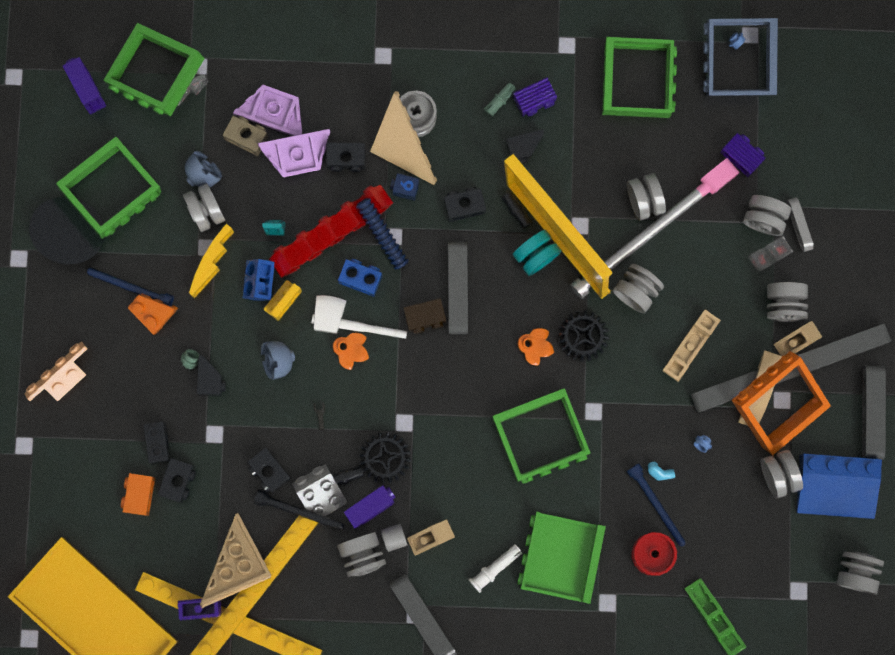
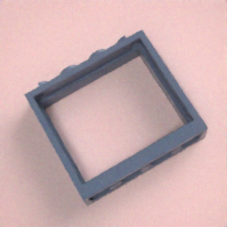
(771, 55)

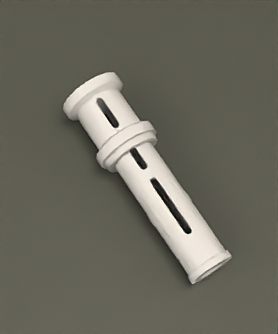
(488, 574)

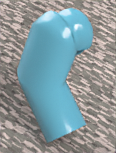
(659, 474)

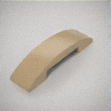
(691, 345)
(759, 406)

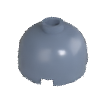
(200, 171)
(277, 359)

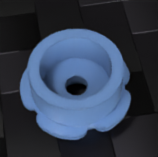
(736, 40)
(702, 443)

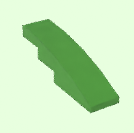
(715, 617)

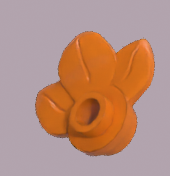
(538, 346)
(353, 352)

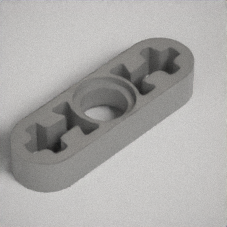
(800, 225)

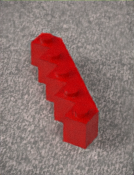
(327, 233)

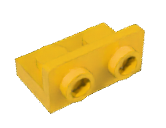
(282, 300)

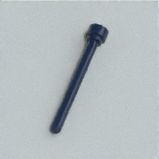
(166, 298)
(637, 474)

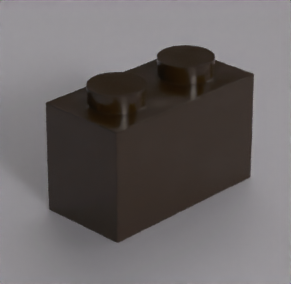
(425, 316)

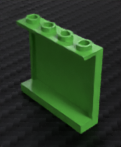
(561, 557)

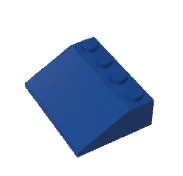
(839, 486)

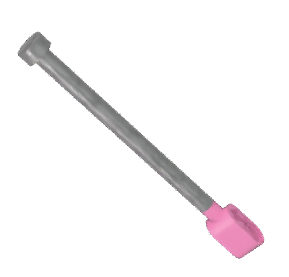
(711, 183)

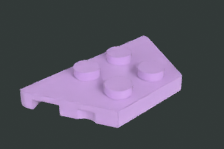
(273, 110)
(296, 153)

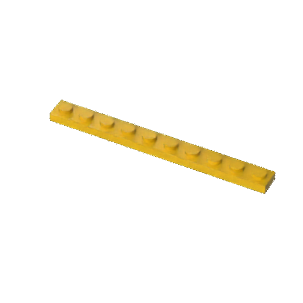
(247, 598)
(247, 629)

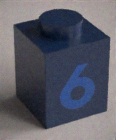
(405, 186)

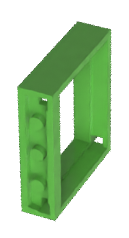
(670, 71)
(181, 83)
(90, 165)
(532, 405)

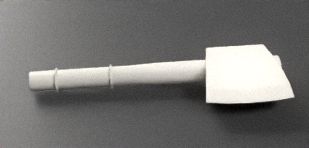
(329, 319)

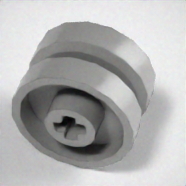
(426, 111)
(646, 196)
(204, 207)
(767, 215)
(781, 474)

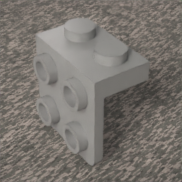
(319, 491)

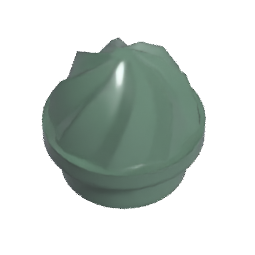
(190, 359)

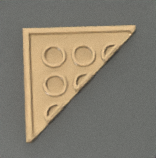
(400, 143)
(237, 565)

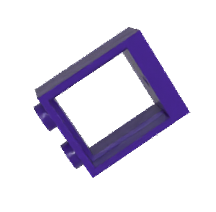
(84, 85)
(370, 506)

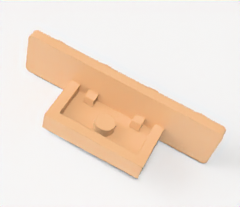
(61, 377)

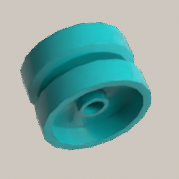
(536, 253)

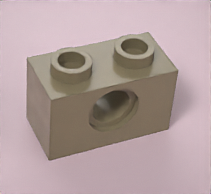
(234, 134)

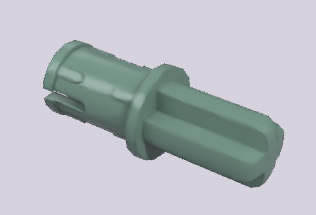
(500, 99)

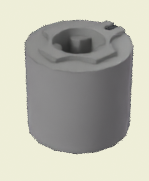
(394, 537)

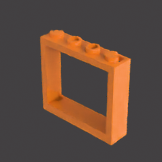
(799, 420)

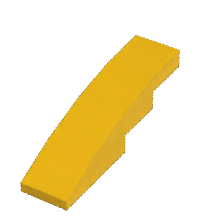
(207, 267)

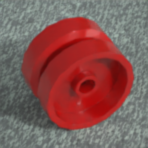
(665, 556)

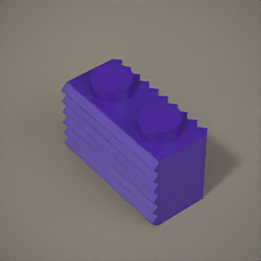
(535, 97)
(743, 154)
(192, 610)

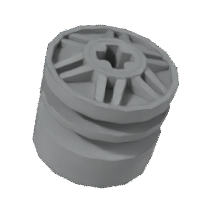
(640, 285)
(787, 301)
(361, 554)
(860, 572)

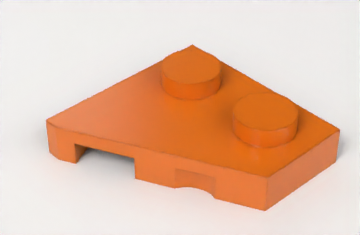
(151, 312)

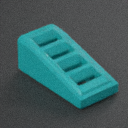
(274, 227)

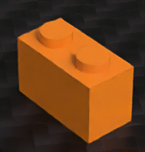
(138, 494)

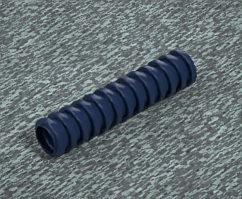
(382, 233)

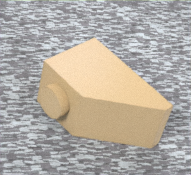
(798, 339)
(430, 537)

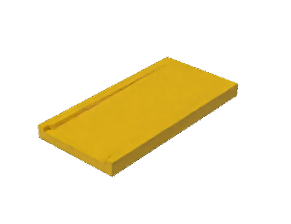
(558, 226)
(86, 608)

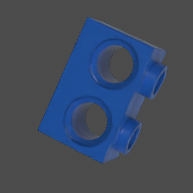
(258, 280)
(357, 282)

